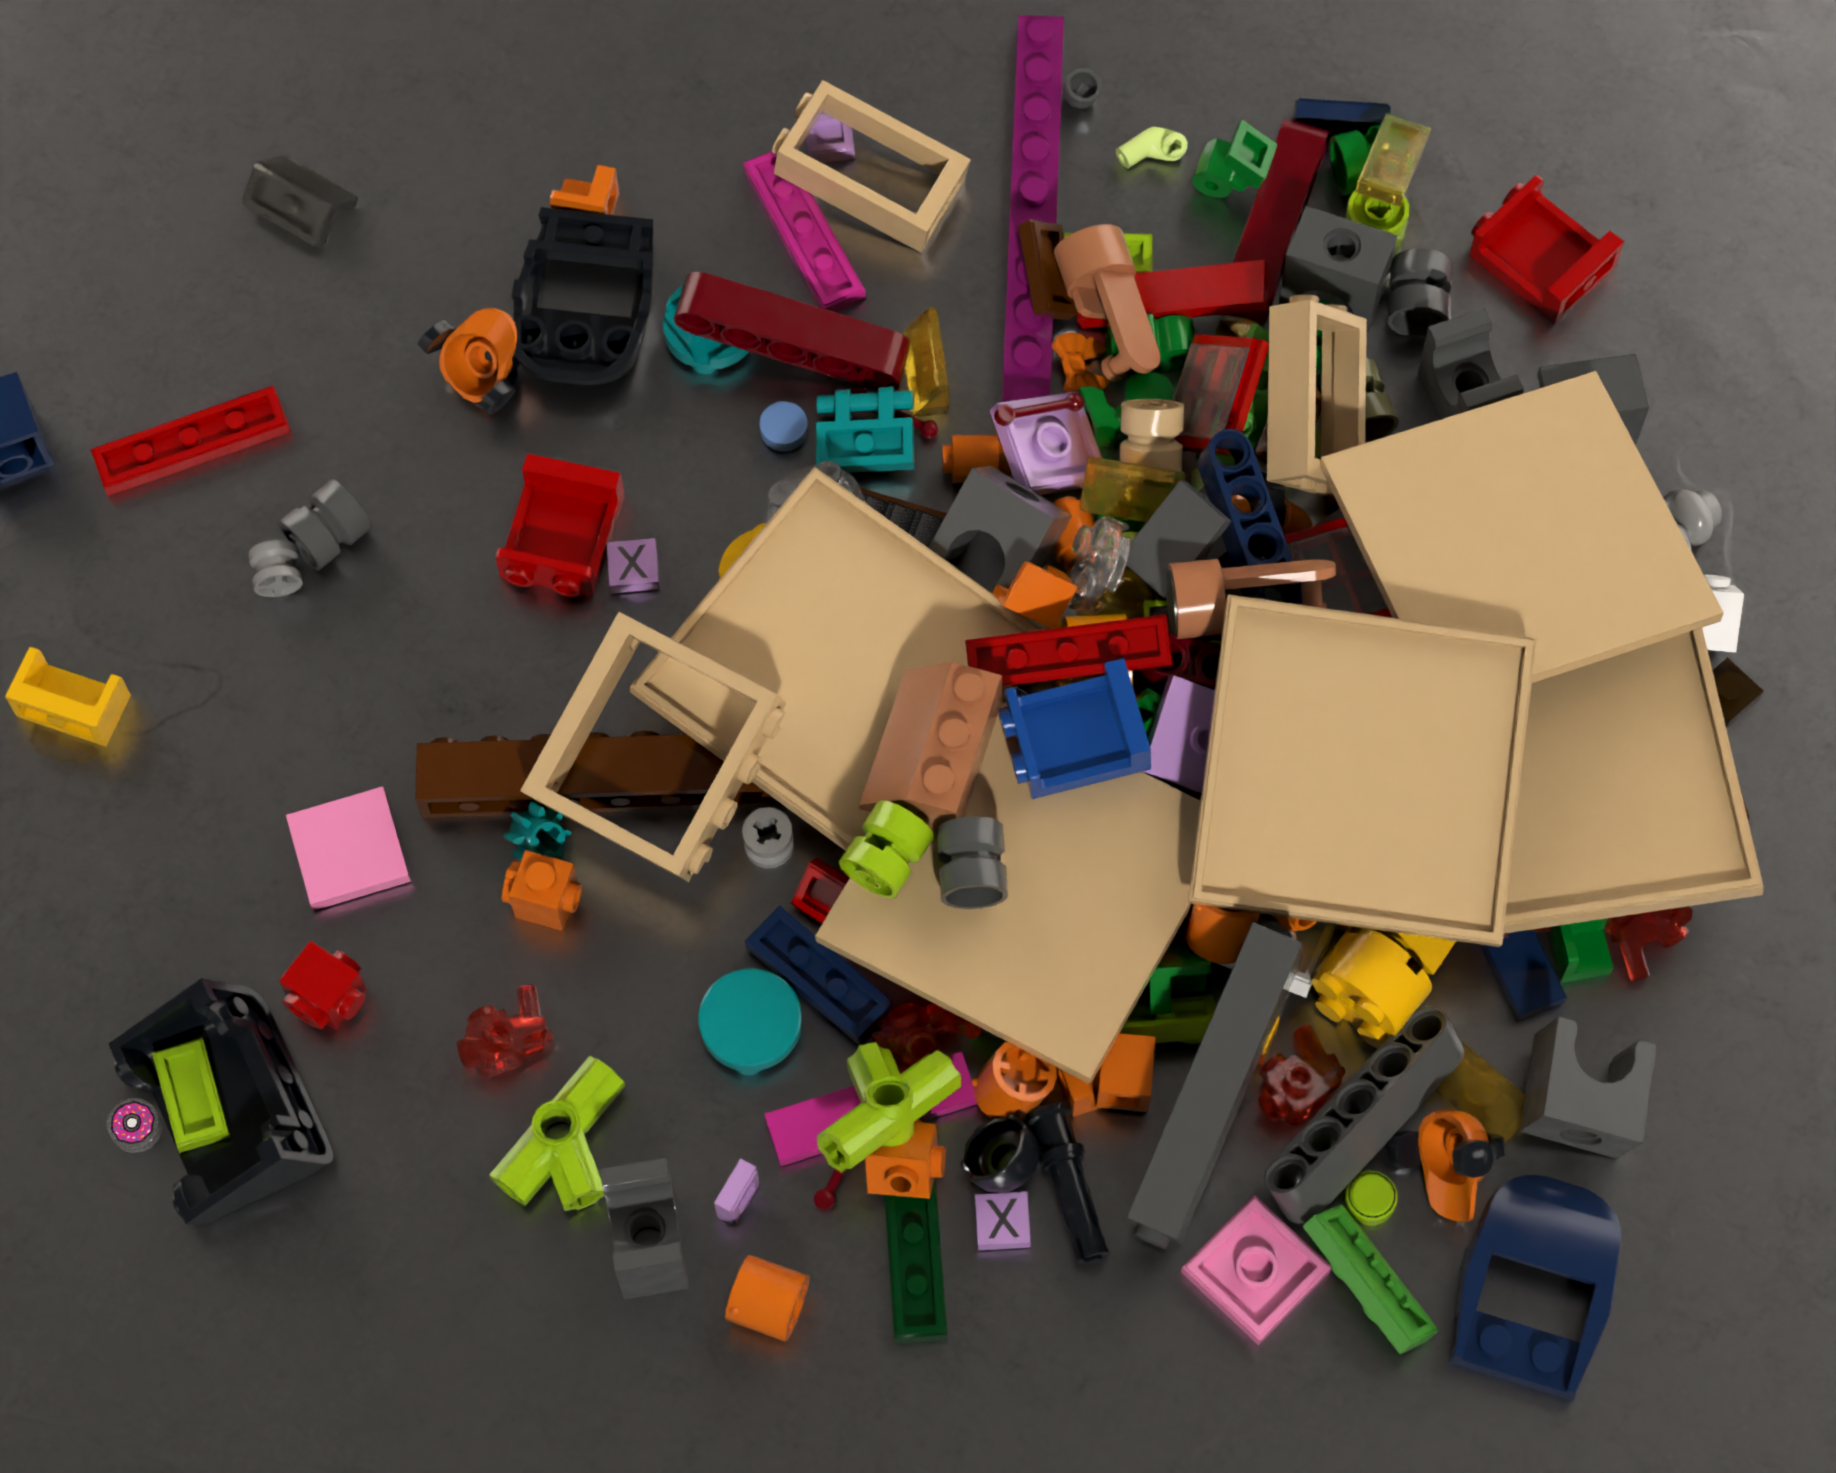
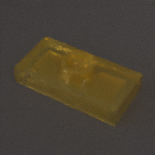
(1393, 160)
(1484, 1094)

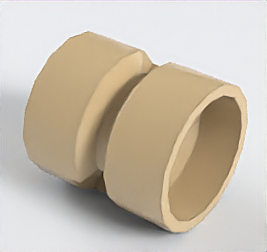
(1152, 433)

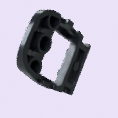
(579, 344)

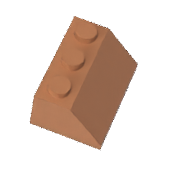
(935, 741)

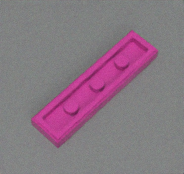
(806, 236)
(797, 1126)

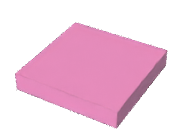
(348, 848)
(1256, 1269)

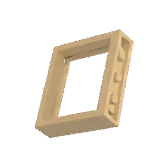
(584, 710)

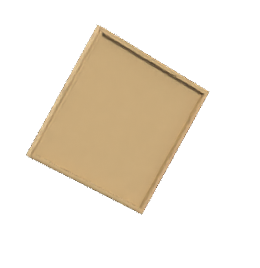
(1525, 527)
(829, 620)
(1363, 771)
(1628, 793)
(1085, 922)

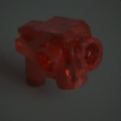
(1639, 929)
(916, 1030)
(500, 1042)
(1298, 1086)

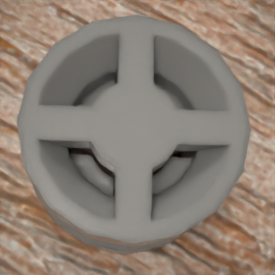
(275, 568)
(772, 848)

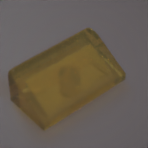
(926, 365)
(1125, 488)

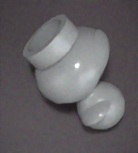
(1694, 514)

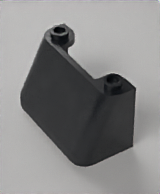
(263, 1099)

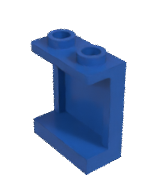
(1077, 733)

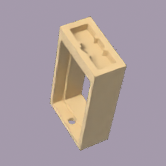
(855, 198)
(1293, 389)

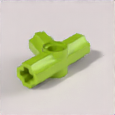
(887, 1103)
(567, 1158)

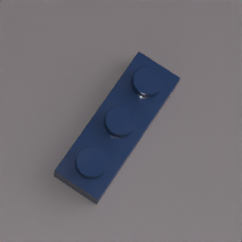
(819, 974)

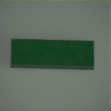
(916, 1268)

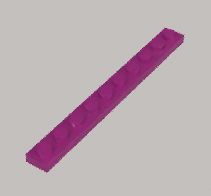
(1032, 197)

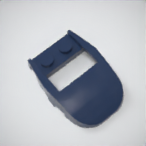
(1553, 1230)

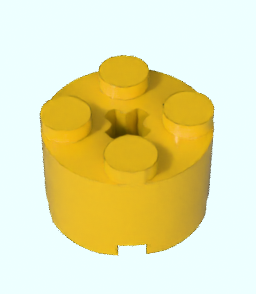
(1369, 985)

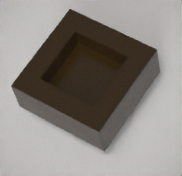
(1735, 691)

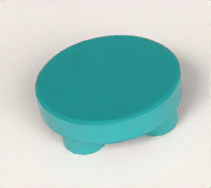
(750, 1020)

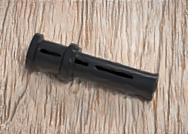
(1063, 1159)

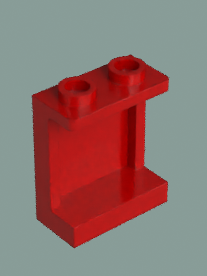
(1542, 251)
(561, 526)

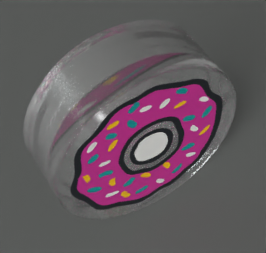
(134, 1125)

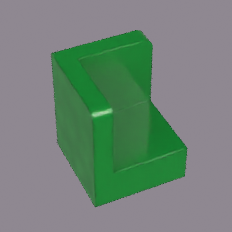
(1580, 950)
(1176, 973)

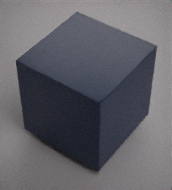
(21, 437)

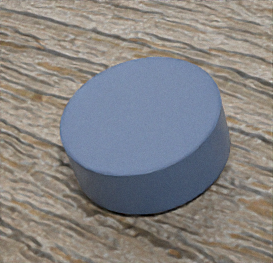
(783, 426)

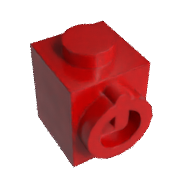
(323, 987)

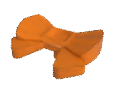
(1073, 350)

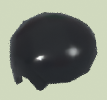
(1001, 1154)

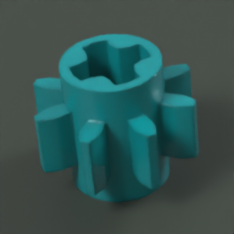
(528, 823)

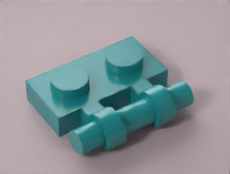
(869, 443)

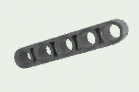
(1364, 1115)

